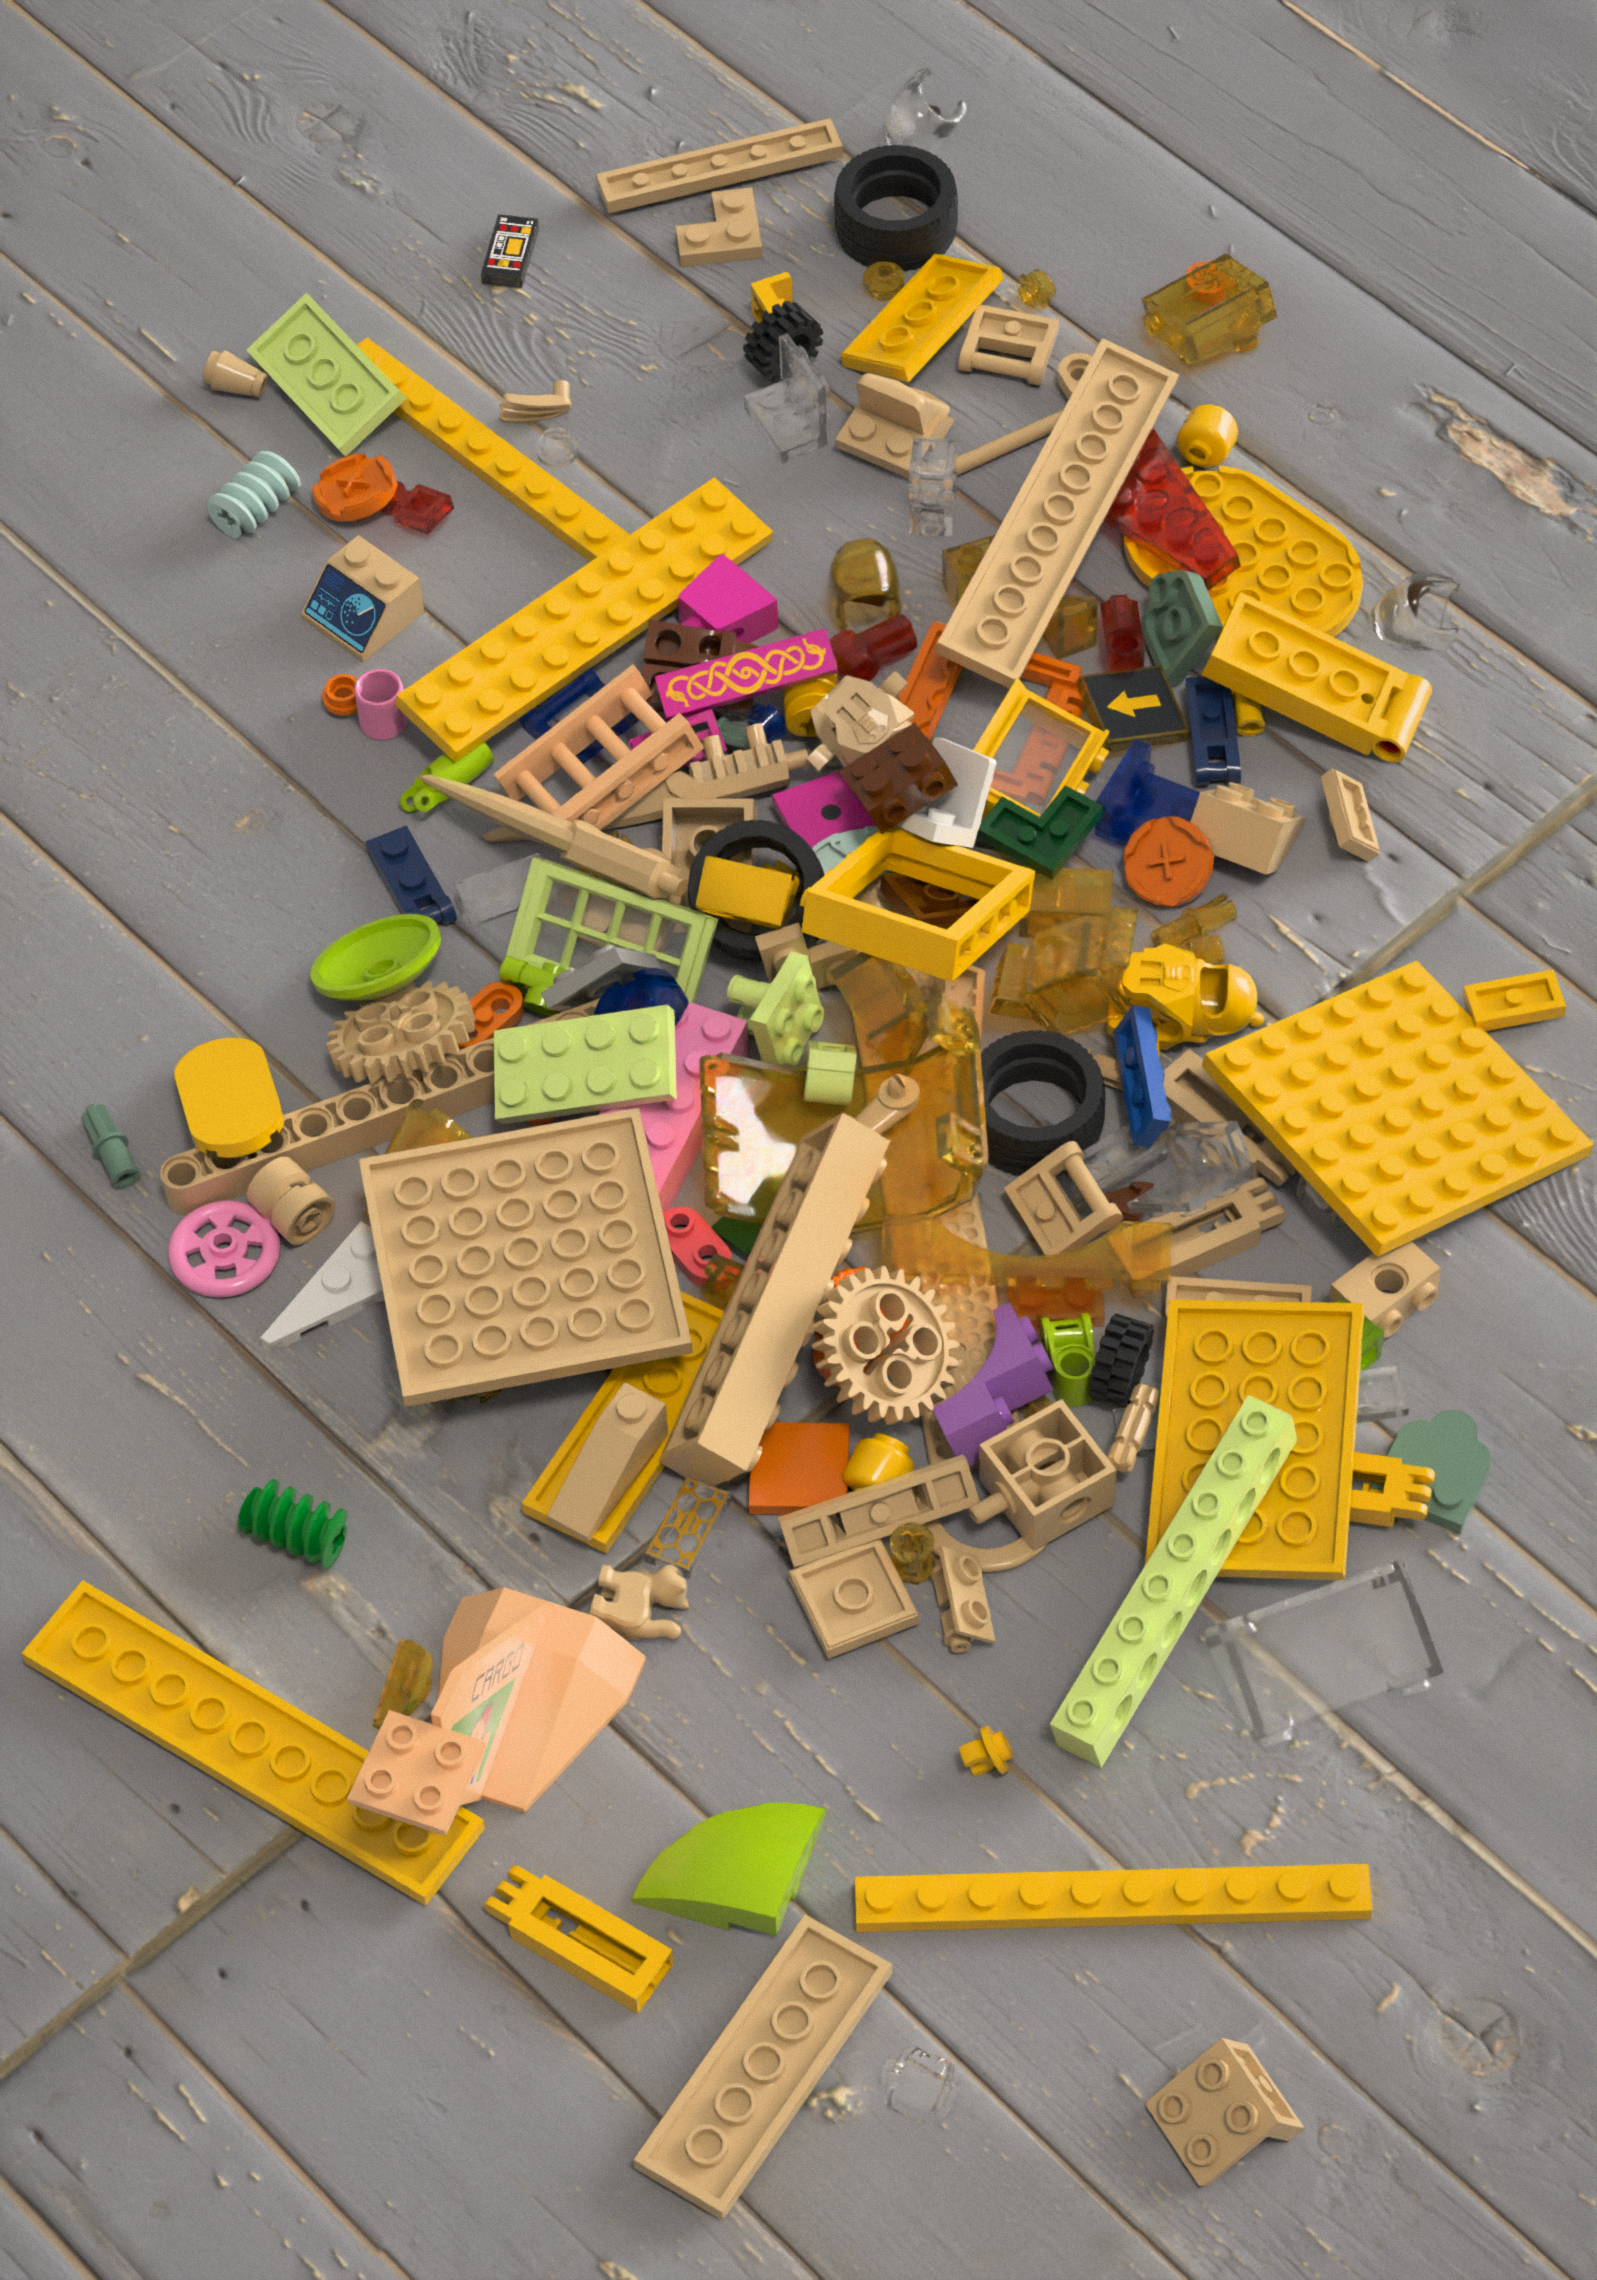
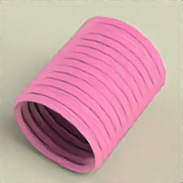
(376, 704)

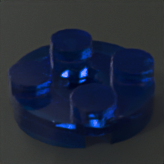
(649, 989)

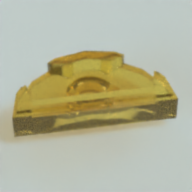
(722, 1280)
(406, 1682)

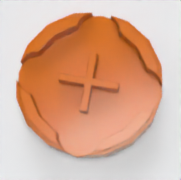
(354, 487)
(1168, 861)

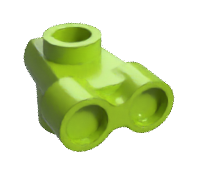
(531, 982)

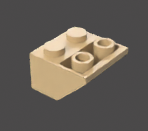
(1247, 828)

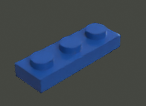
(1141, 1076)

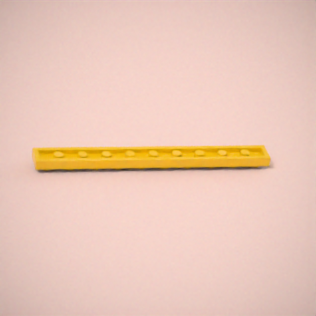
(497, 461)
(1113, 1898)

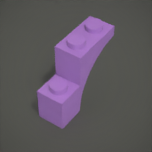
(1004, 1383)

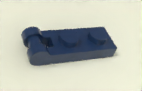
(1212, 731)
(409, 876)

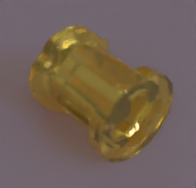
(917, 1550)

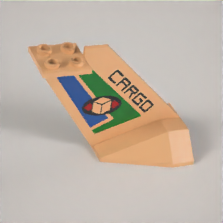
(513, 1710)

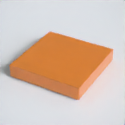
(799, 1467)

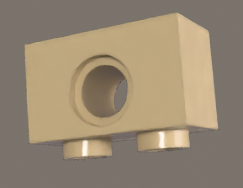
(1403, 1271)

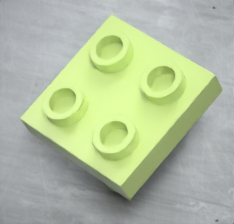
(780, 1012)

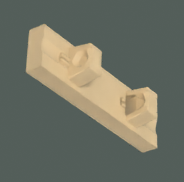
(878, 1510)

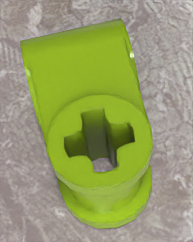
(1071, 1352)

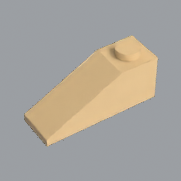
(609, 1461)

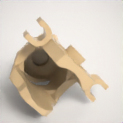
(862, 719)

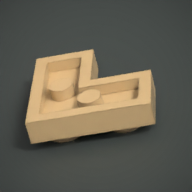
(729, 238)
(778, 944)

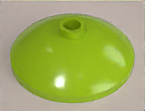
(377, 958)

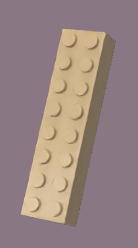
(776, 1302)

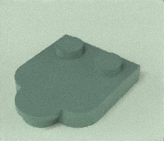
(1179, 622)
(1455, 1455)

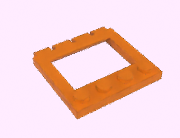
(934, 678)

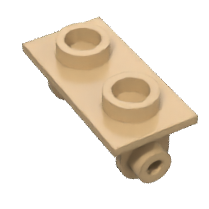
(961, 1586)

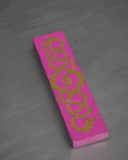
(746, 674)

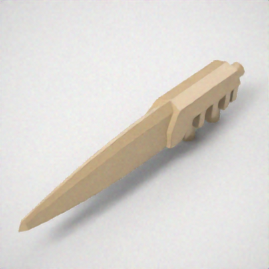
(720, 777)
(576, 841)

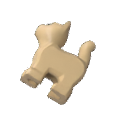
(633, 1601)

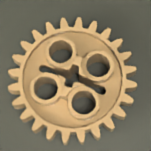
(401, 1032)
(915, 1375)

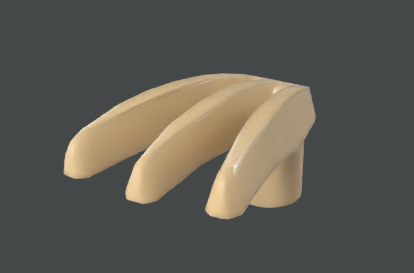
(537, 407)

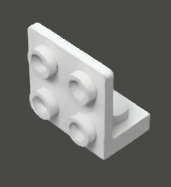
(958, 813)

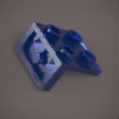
(1139, 796)

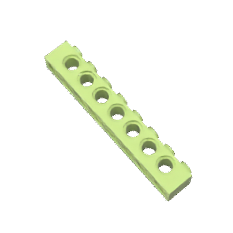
(1174, 1581)

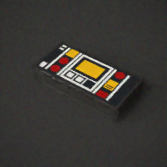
(510, 251)

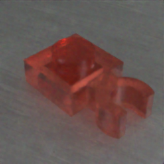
(419, 508)

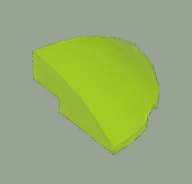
(735, 1867)

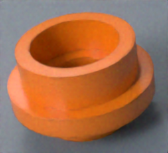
(334, 691)

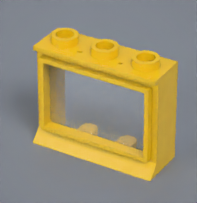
(1038, 751)

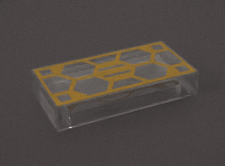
(688, 1526)

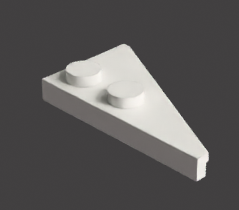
(334, 1293)

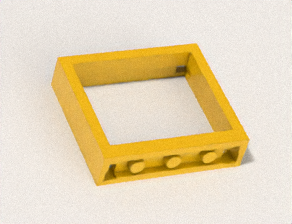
(943, 953)

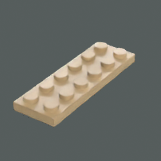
(763, 2067)

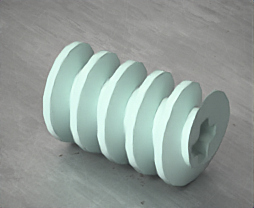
(252, 494)

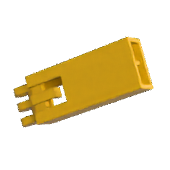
(1399, 1492)
(601, 1949)

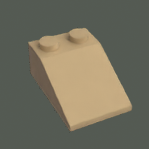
(693, 822)

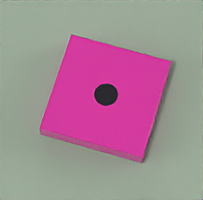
(820, 808)

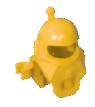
(1196, 995)

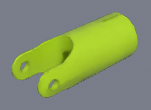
(462, 771)

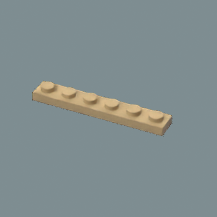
(719, 165)

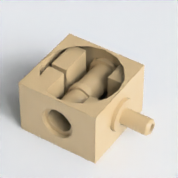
(1045, 1476)

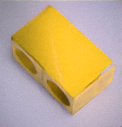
(746, 893)

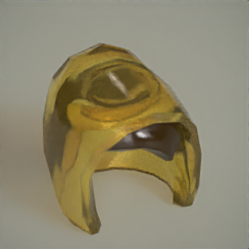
(863, 574)

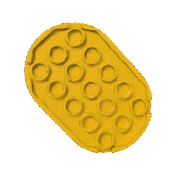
(1283, 551)

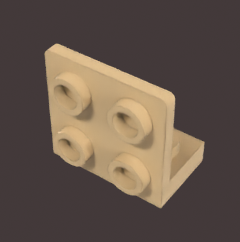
(1221, 2110)

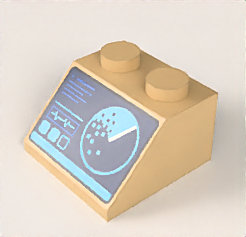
(363, 599)

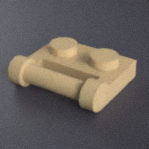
(1011, 334)
(1049, 1210)

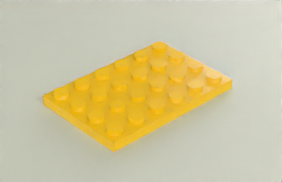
(1295, 1360)

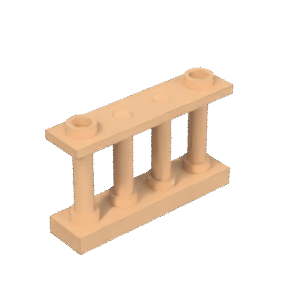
(625, 781)

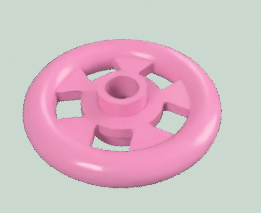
(221, 1215)

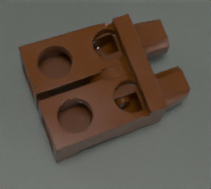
(681, 646)

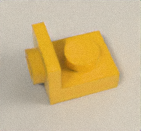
(770, 292)

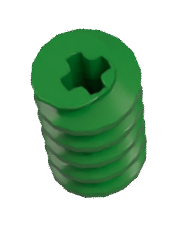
(294, 1524)

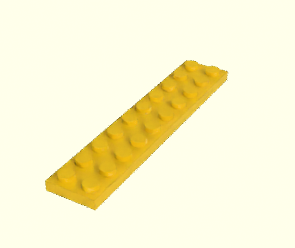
(579, 620)
(238, 1736)

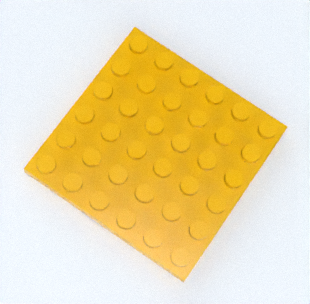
(1397, 1107)

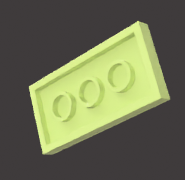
(326, 374)
(585, 1064)

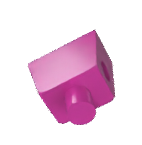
(728, 601)

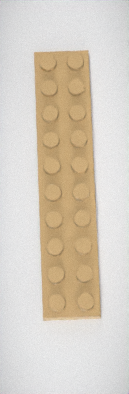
(1056, 514)

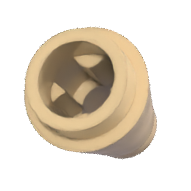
(233, 375)

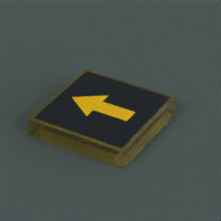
(1133, 706)

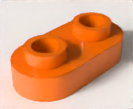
(485, 1003)

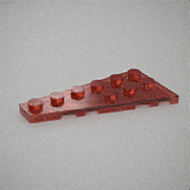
(1169, 518)

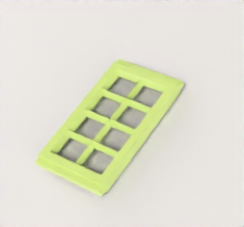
(574, 914)

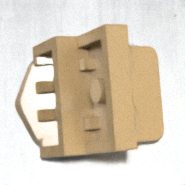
(889, 419)

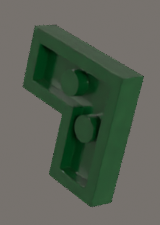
(1041, 841)

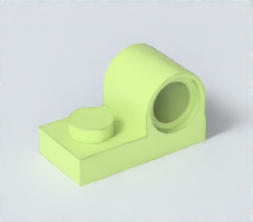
(830, 1073)

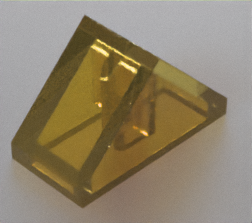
(1072, 626)

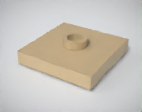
(853, 1598)

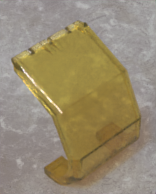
(934, 1155)

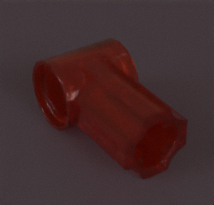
(1122, 634)
(865, 652)

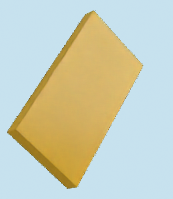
(921, 317)

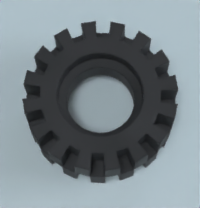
(763, 343)
(1120, 1359)

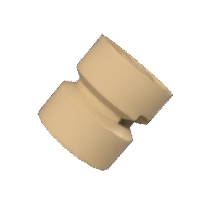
(290, 1200)

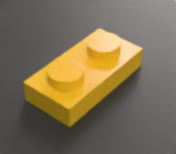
(1514, 1000)

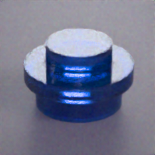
(771, 720)

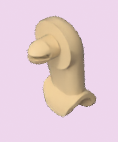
(894, 1101)

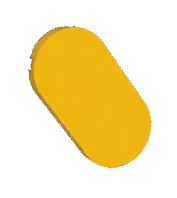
(228, 1097)

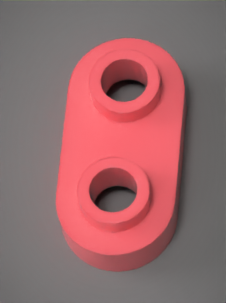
(692, 1243)

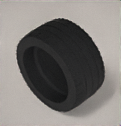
(895, 173)
(737, 839)
(1048, 1059)

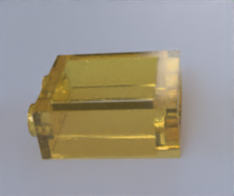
(1246, 308)

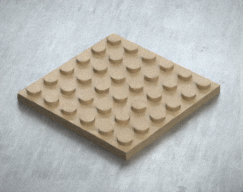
(524, 1257)

